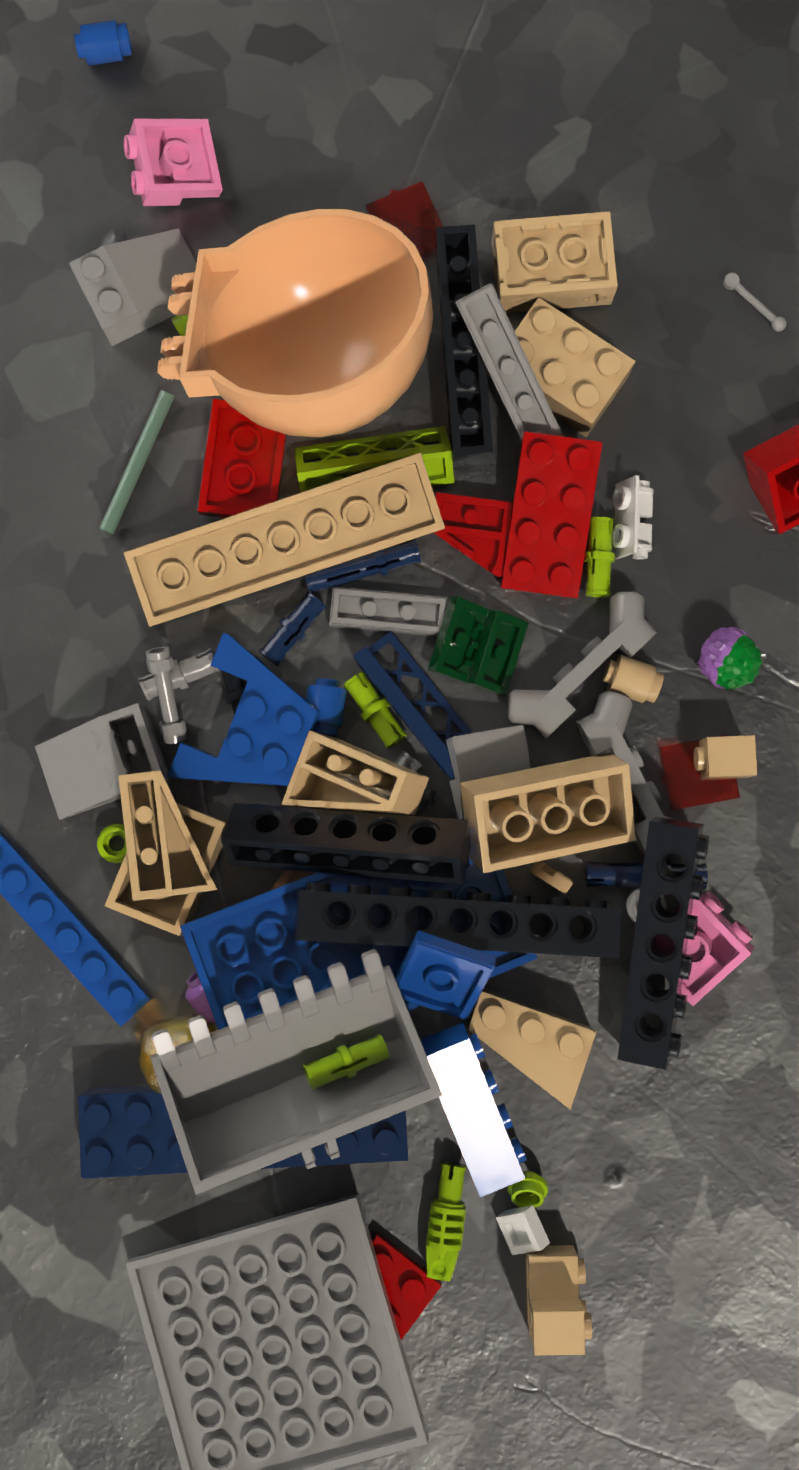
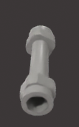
(172, 726)

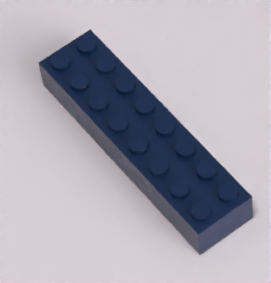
(131, 1134)

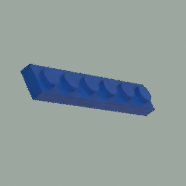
(69, 936)

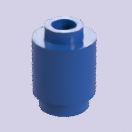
(103, 42)
(330, 702)

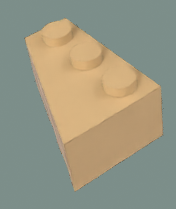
(351, 779)
(158, 843)
(534, 1041)

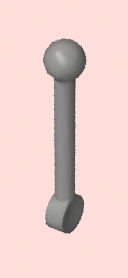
(732, 282)

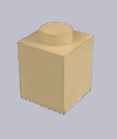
(726, 757)

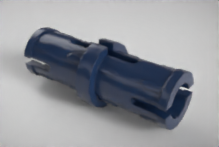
(292, 629)

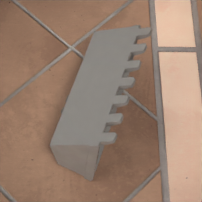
(243, 1089)

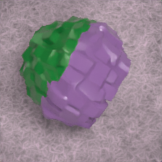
(730, 658)

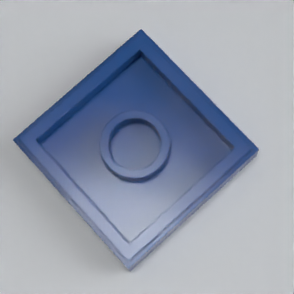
(443, 975)

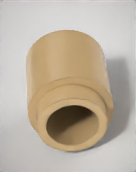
(633, 679)

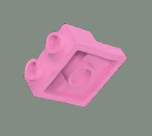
(172, 160)
(716, 947)

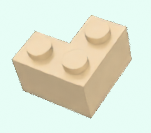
(555, 1314)

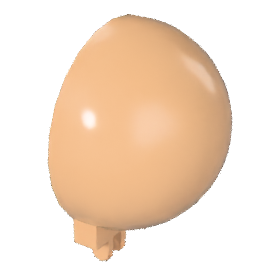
(304, 322)

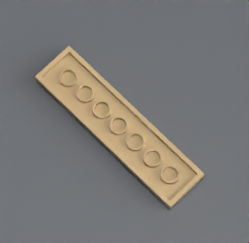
(284, 540)

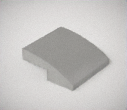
(486, 755)

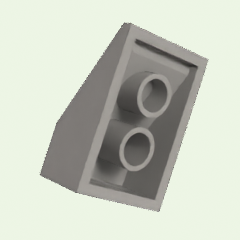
(132, 281)

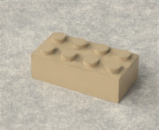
(548, 811)

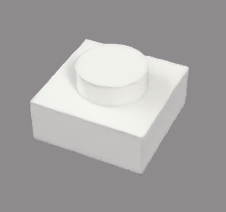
(522, 1230)

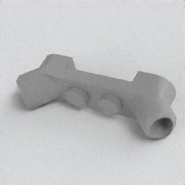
(627, 635)
(604, 732)

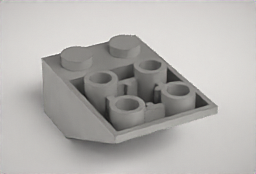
(86, 760)

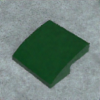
(478, 646)

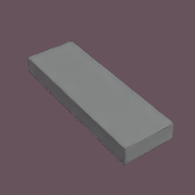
(387, 611)

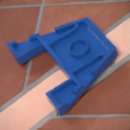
(264, 731)

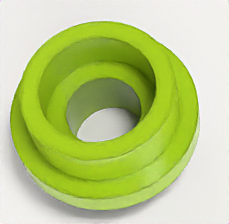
(104, 843)
(529, 1191)

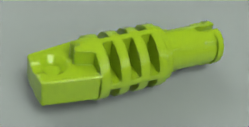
(446, 1223)

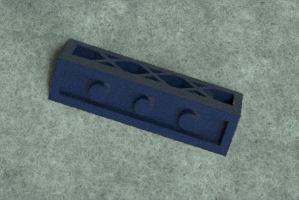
(404, 707)

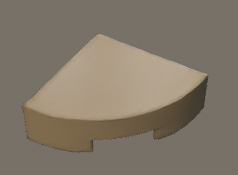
(551, 877)

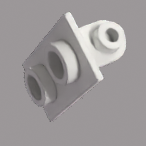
(631, 501)

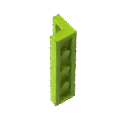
(337, 465)

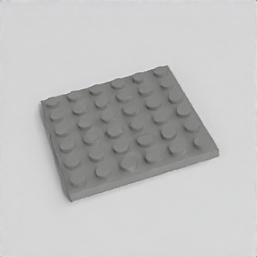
(278, 1345)

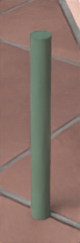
(136, 462)

